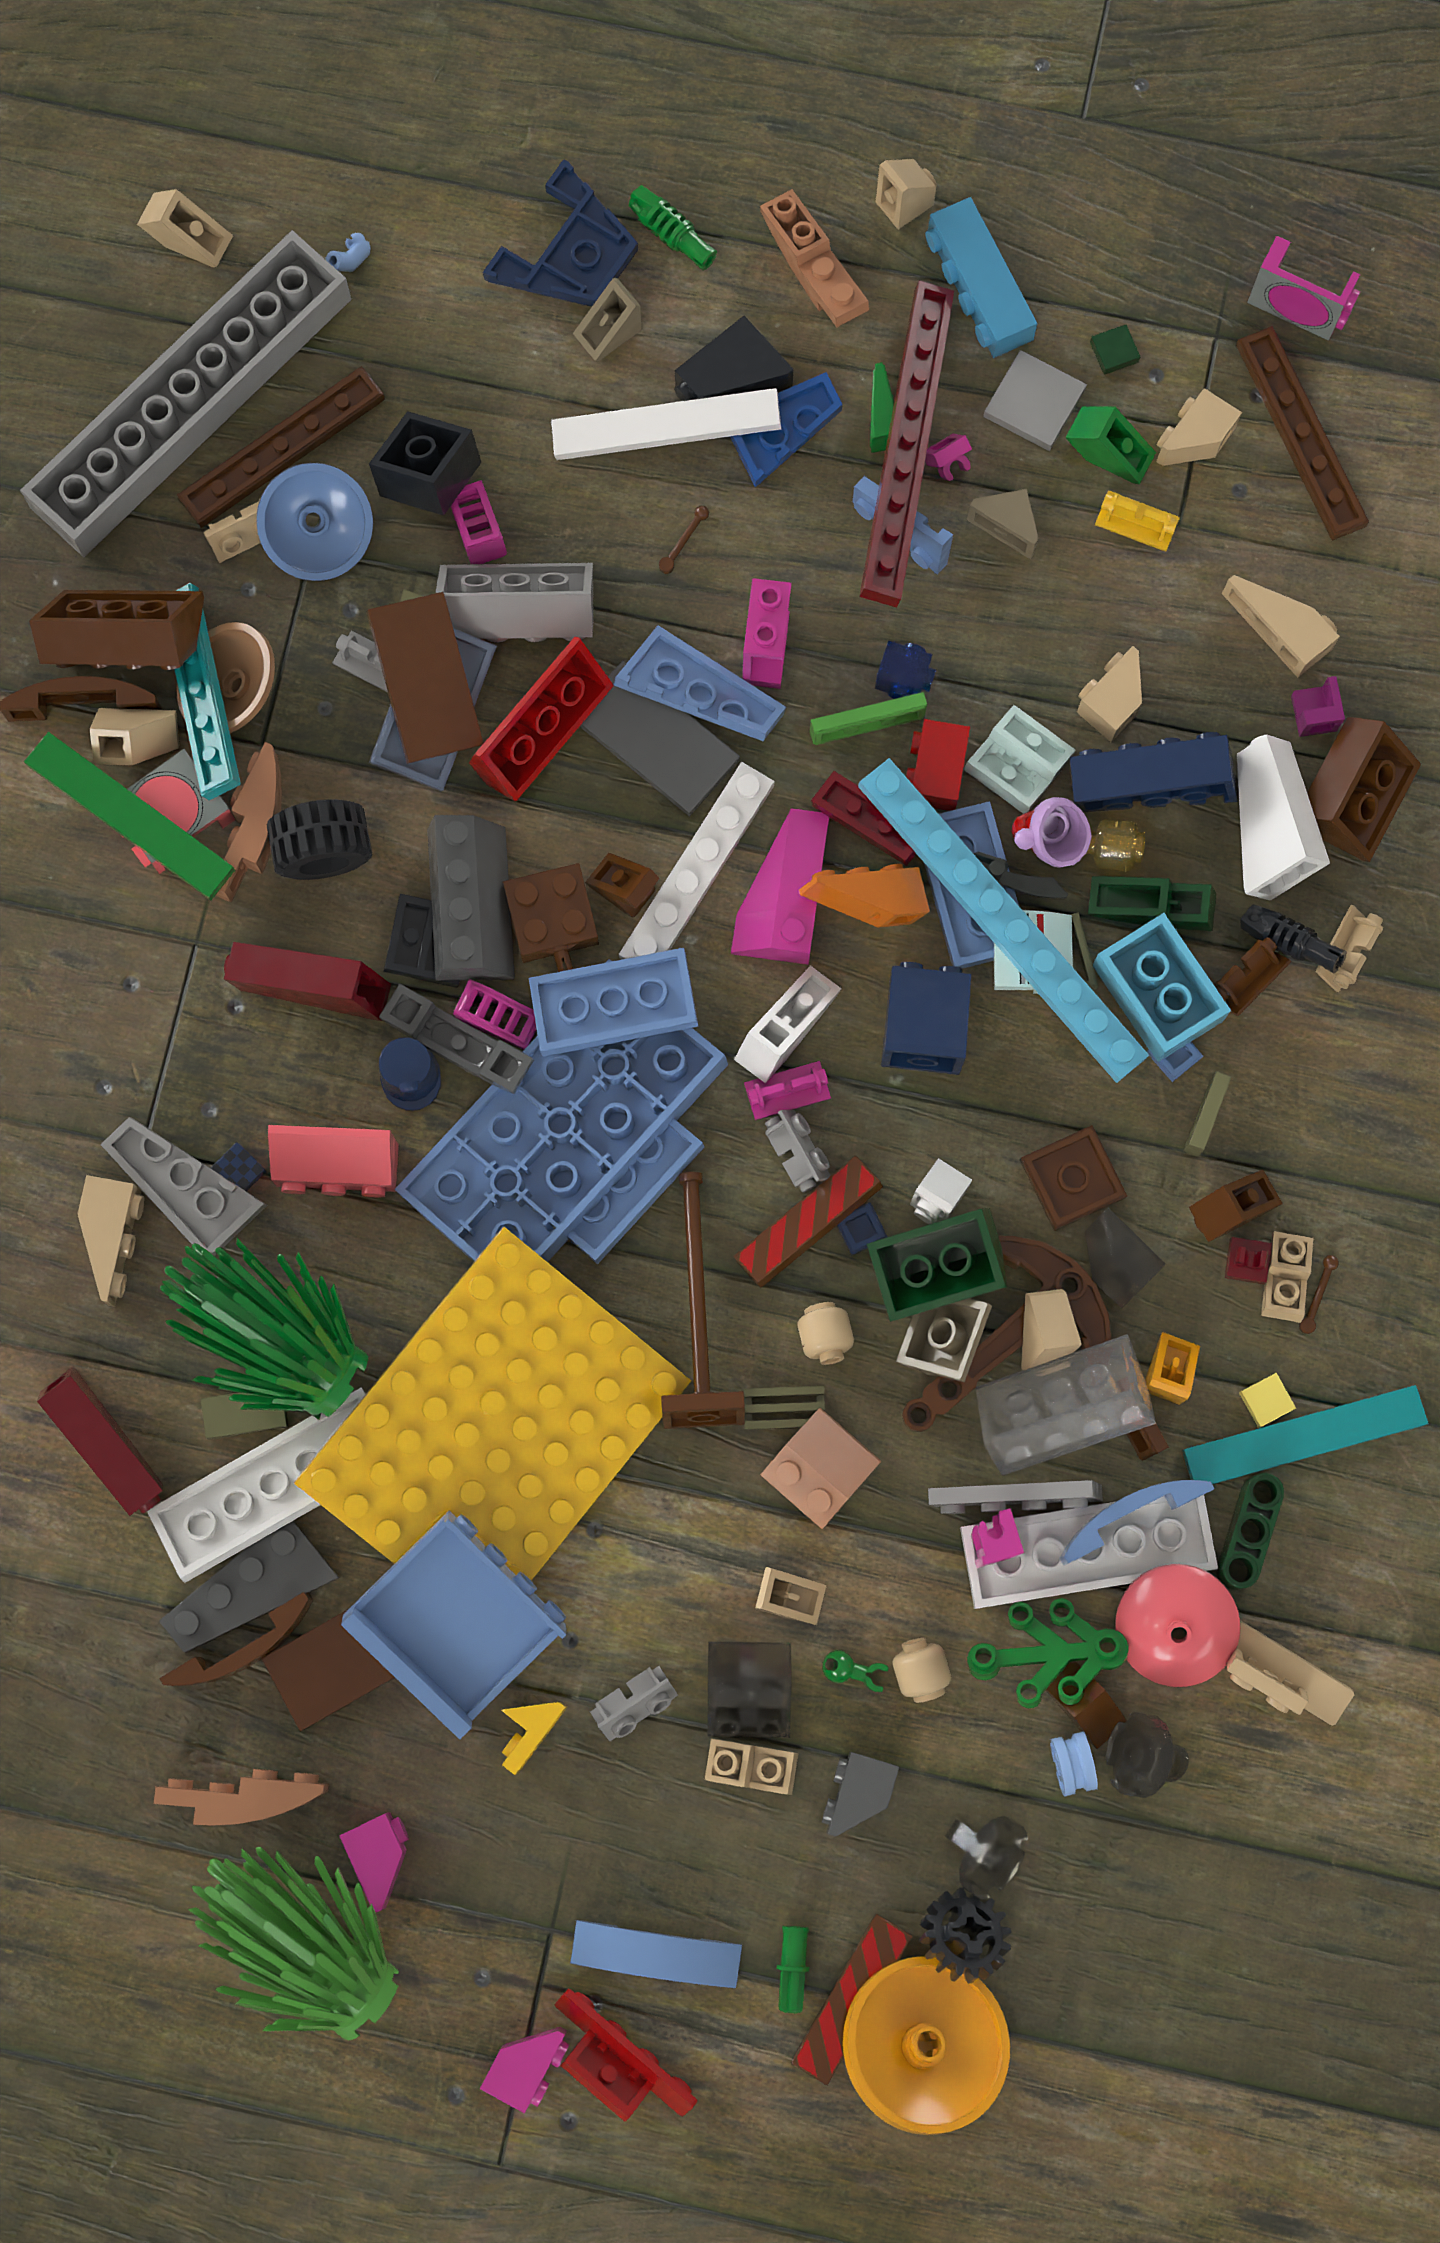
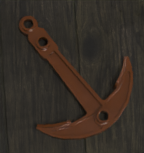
(1050, 1269)

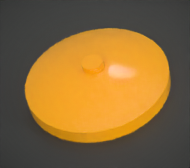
(925, 2047)

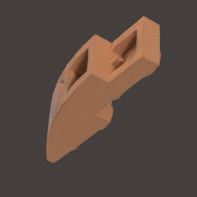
(812, 260)
(252, 807)
(257, 1799)

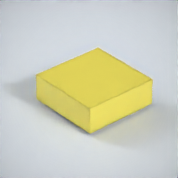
(1267, 1400)

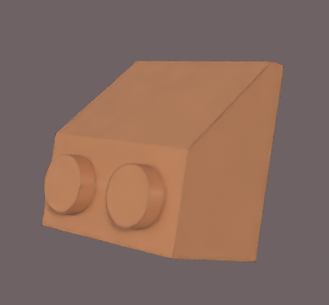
(820, 1468)

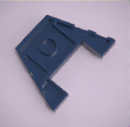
(582, 255)

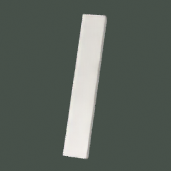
(666, 424)

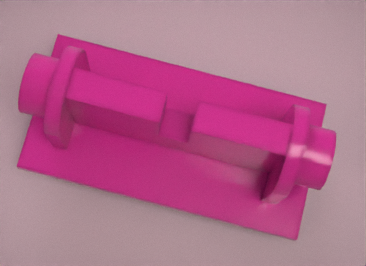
(788, 1090)

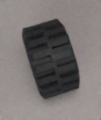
(319, 839)

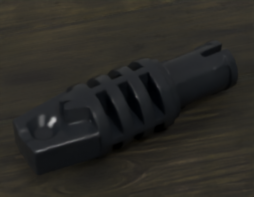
(1291, 937)

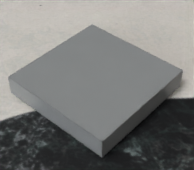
(1034, 400)

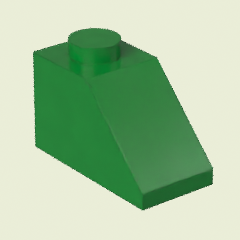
(1111, 442)

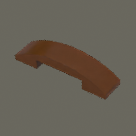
(32, 701)
(285, 1619)

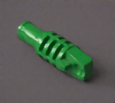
(671, 226)

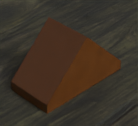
(1095, 1712)

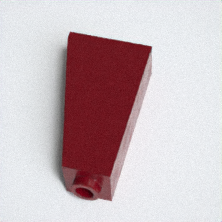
(308, 979)
(101, 1442)

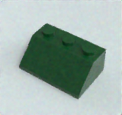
(939, 1264)

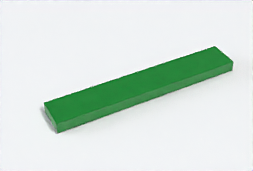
(129, 816)

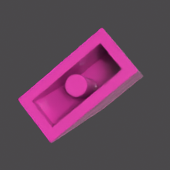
(377, 1856)

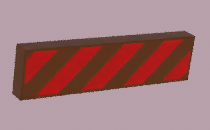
(808, 1221)
(823, 2044)

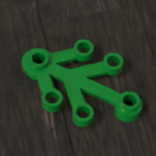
(1054, 1653)

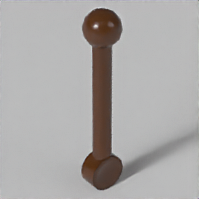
(666, 564)
(1308, 1324)

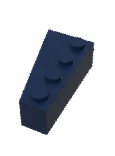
(1154, 774)

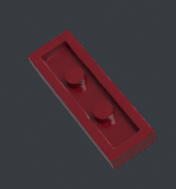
(852, 809)

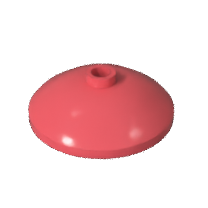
(1171, 1599)

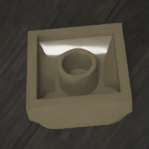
(945, 1339)

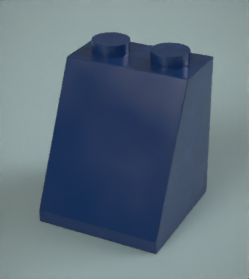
(926, 1019)

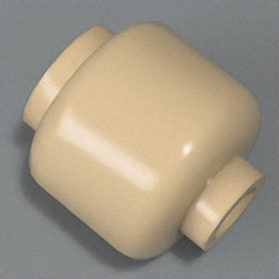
(825, 1332)
(921, 1670)

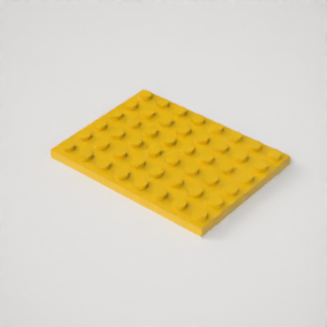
(496, 1409)

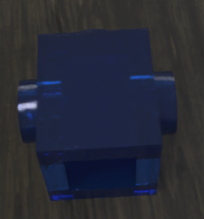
(905, 670)

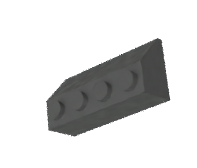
(470, 899)

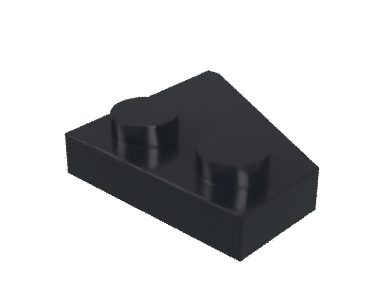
(412, 941)

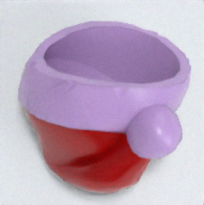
(1054, 832)

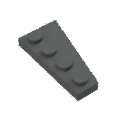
(249, 1587)

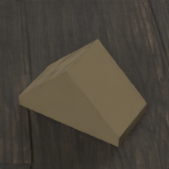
(609, 321)
(1007, 519)

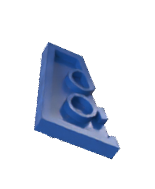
(802, 414)

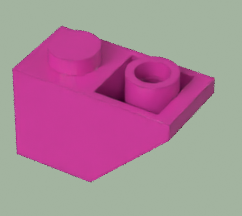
(520, 2068)

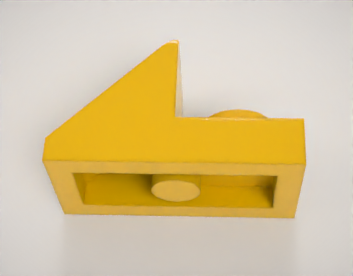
(538, 1722)

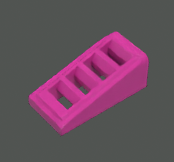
(483, 545)
(491, 996)

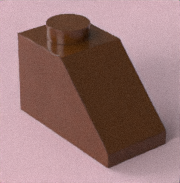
(1234, 1205)

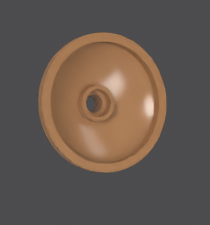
(243, 669)

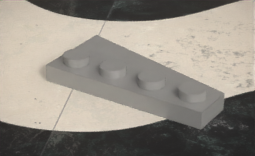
(189, 1193)
(1031, 1496)

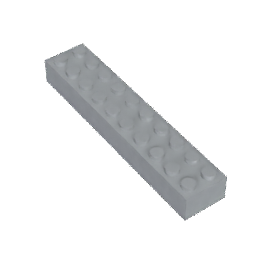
(187, 393)

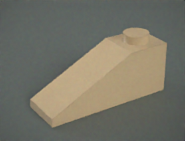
(1287, 626)

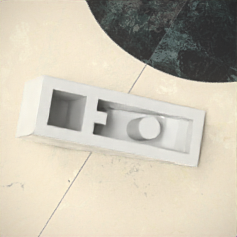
(786, 1024)

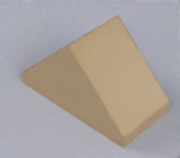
(1048, 1328)
(790, 1596)

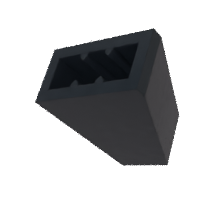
(733, 364)

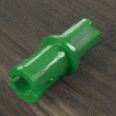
(793, 1969)

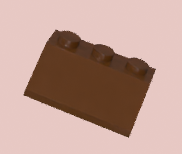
(1361, 786)

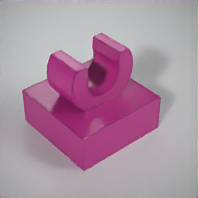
(948, 451)

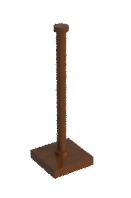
(702, 1406)

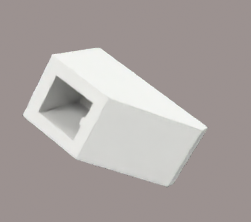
(939, 1193)

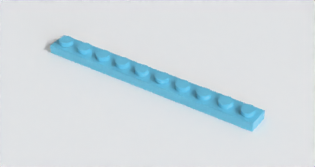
(1003, 920)

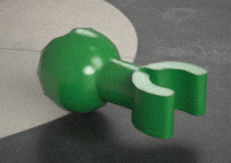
(845, 1668)

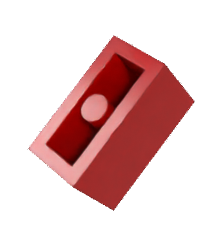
(939, 762)

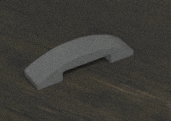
(456, 1040)

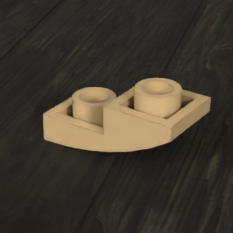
(1287, 1277)
(751, 1766)

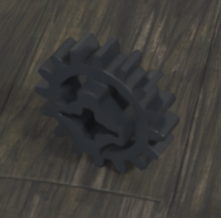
(954, 1946)

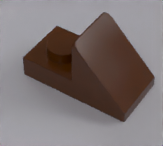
(623, 883)

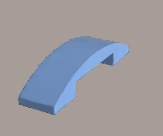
(1176, 1493)
(656, 1955)

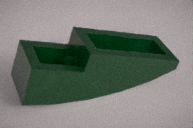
(1143, 899)

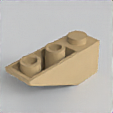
(107, 1223)

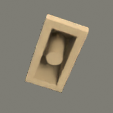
(904, 190)
(184, 227)

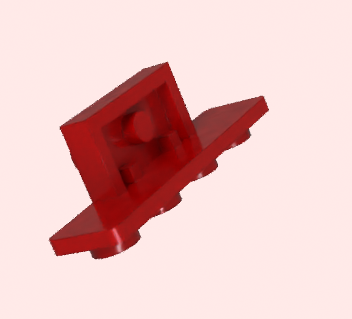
(614, 2066)

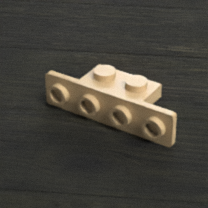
(1286, 1677)

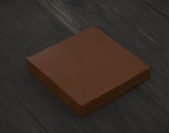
(1073, 1177)

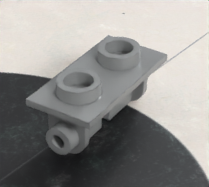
(360, 658)
(792, 1135)
(620, 1716)

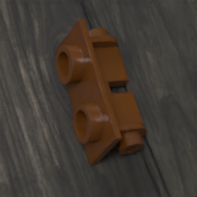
(1243, 986)

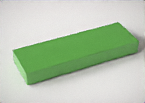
(868, 718)

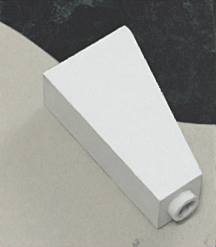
(1276, 820)

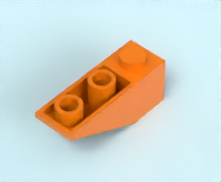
(876, 897)

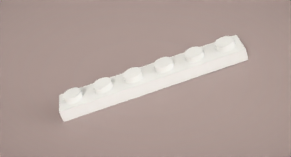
(699, 863)

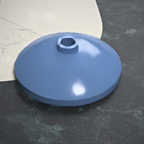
(334, 542)

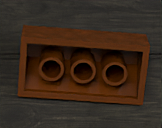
(118, 628)

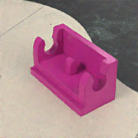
(999, 1542)

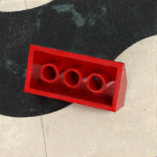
(542, 721)

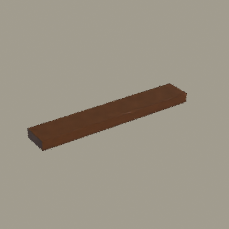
(1302, 433)
(281, 447)

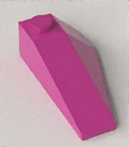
(774, 916)

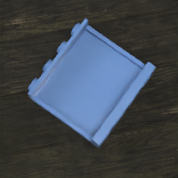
(454, 1622)

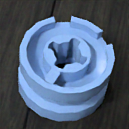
(1074, 1763)

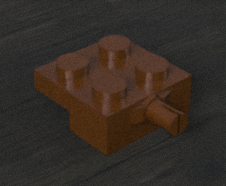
(551, 914)

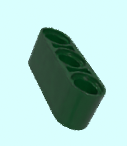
(1264, 1517)

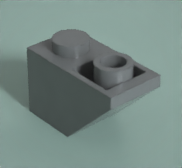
(862, 1792)

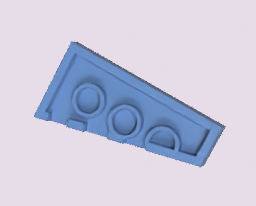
(693, 683)

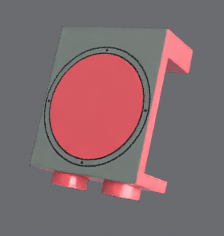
(177, 796)

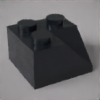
(425, 463)

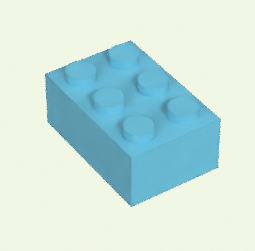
(1161, 987)

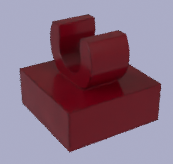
(1248, 1260)

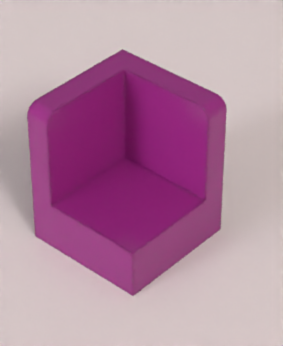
(1318, 708)

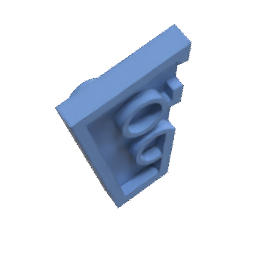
(927, 546)

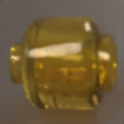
(1117, 845)

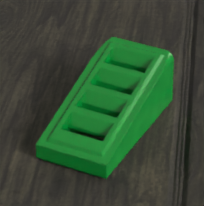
(881, 409)

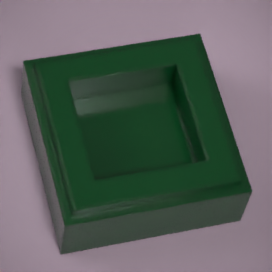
(1115, 349)

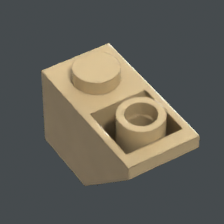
(1201, 431)
(1115, 698)
(132, 735)

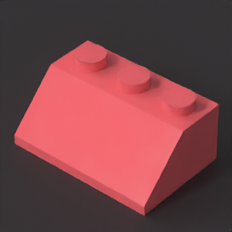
(333, 1160)

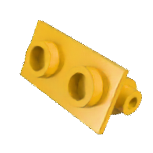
(1137, 521)

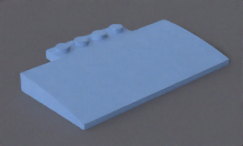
(571, 1150)

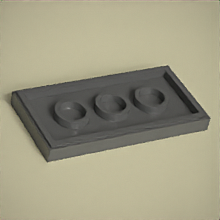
(661, 745)

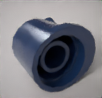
(409, 1074)

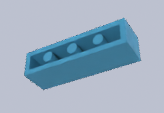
(981, 278)

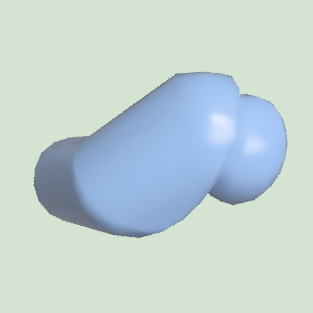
(350, 260)

